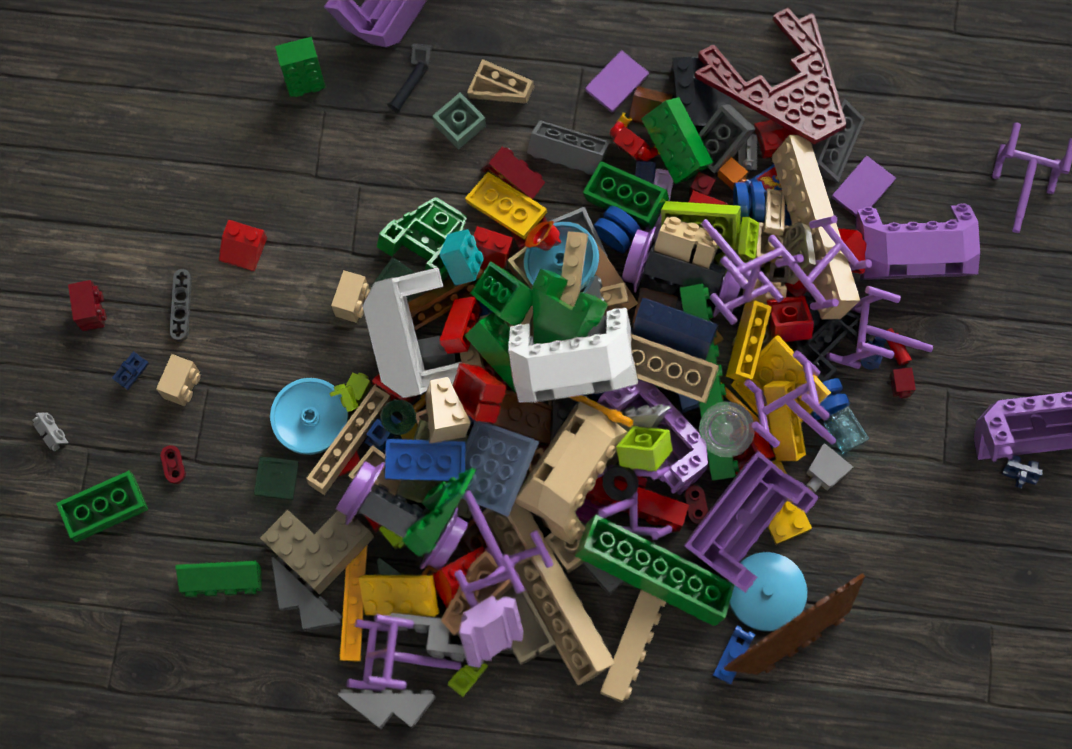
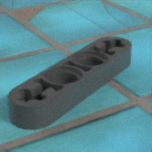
(180, 305)

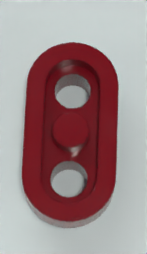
(173, 465)
(696, 504)

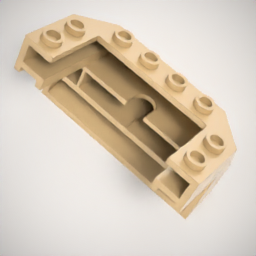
(570, 469)

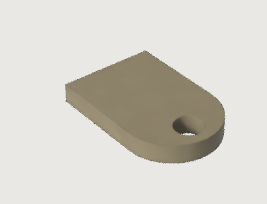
(799, 241)

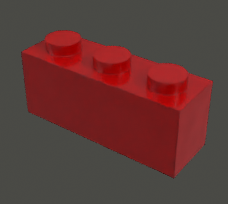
(462, 317)

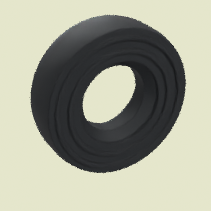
(610, 488)

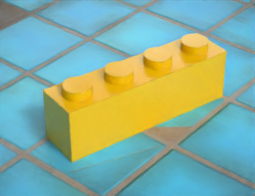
(748, 341)
(785, 423)

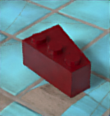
(514, 172)

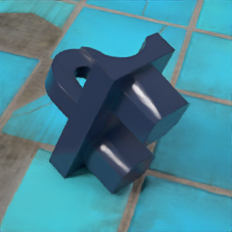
(874, 360)
(135, 365)
(1028, 473)

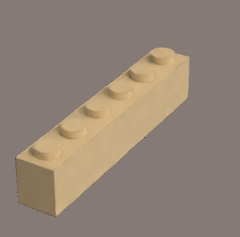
(348, 441)
(631, 647)

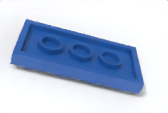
(423, 460)

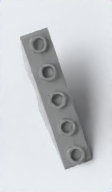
(645, 416)
(382, 706)

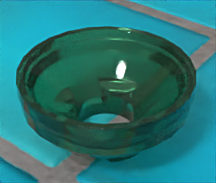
(408, 417)

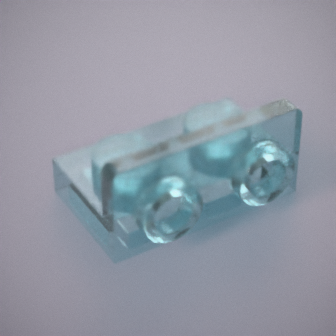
(846, 430)

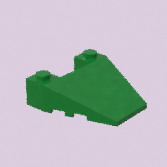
(423, 232)
(557, 320)
(441, 502)

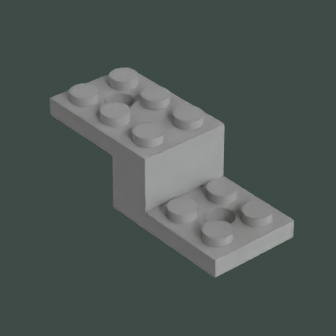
(438, 638)

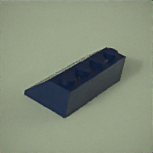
(674, 328)

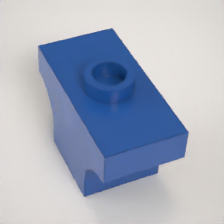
(377, 434)

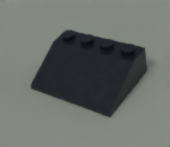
(697, 97)

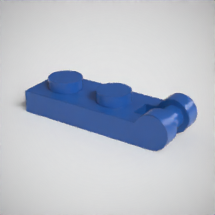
(731, 652)

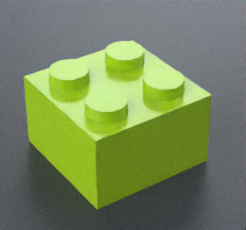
(644, 448)

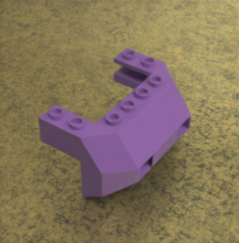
(377, 20)
(920, 248)
(1024, 426)
(688, 452)
(743, 515)

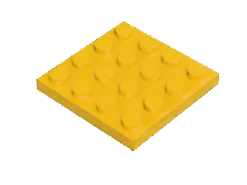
(778, 364)

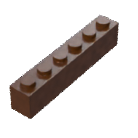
(439, 301)

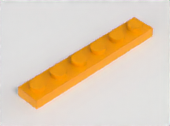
(353, 609)

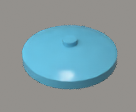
(553, 259)
(307, 416)
(775, 595)

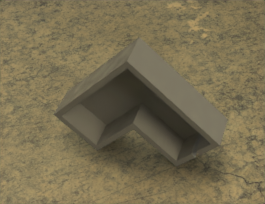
(321, 555)
(535, 633)

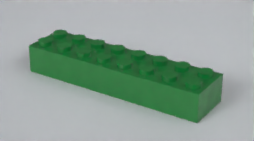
(655, 570)

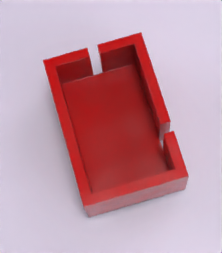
(479, 392)

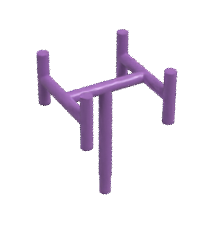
(1058, 166)
(821, 264)
(744, 269)
(864, 349)
(811, 400)
(633, 505)
(504, 562)
(390, 625)

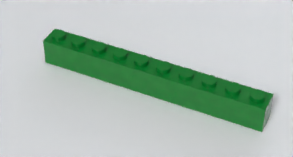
(695, 302)

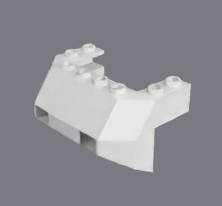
(395, 336)
(572, 365)

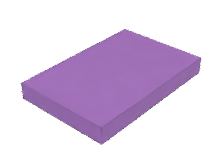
(617, 81)
(863, 186)

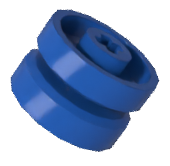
(751, 200)
(616, 229)
(835, 401)

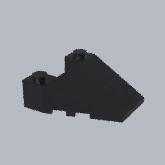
(825, 337)

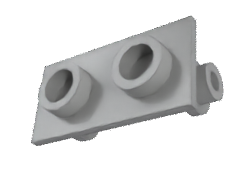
(748, 154)
(44, 424)

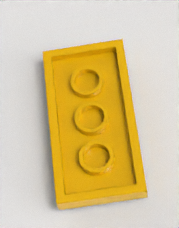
(506, 205)
(789, 520)
(398, 595)

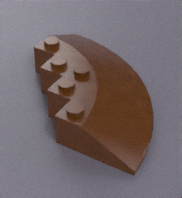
(799, 632)

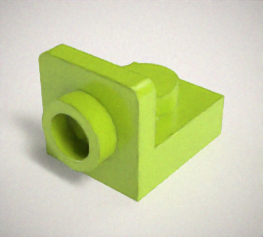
(348, 397)

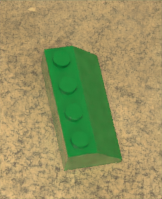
(219, 578)

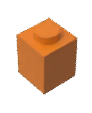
(732, 173)

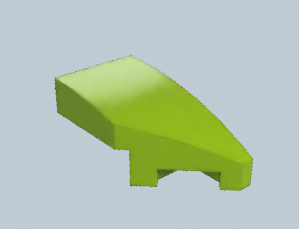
(465, 678)

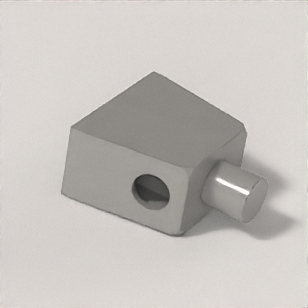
(827, 469)

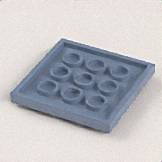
(499, 465)

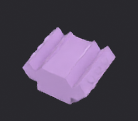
(490, 629)

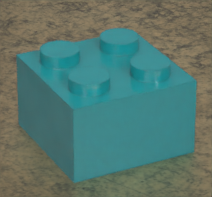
(461, 257)

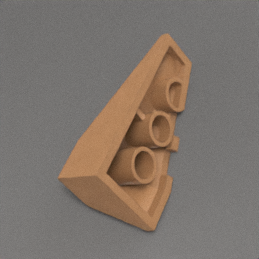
(610, 277)
(479, 569)

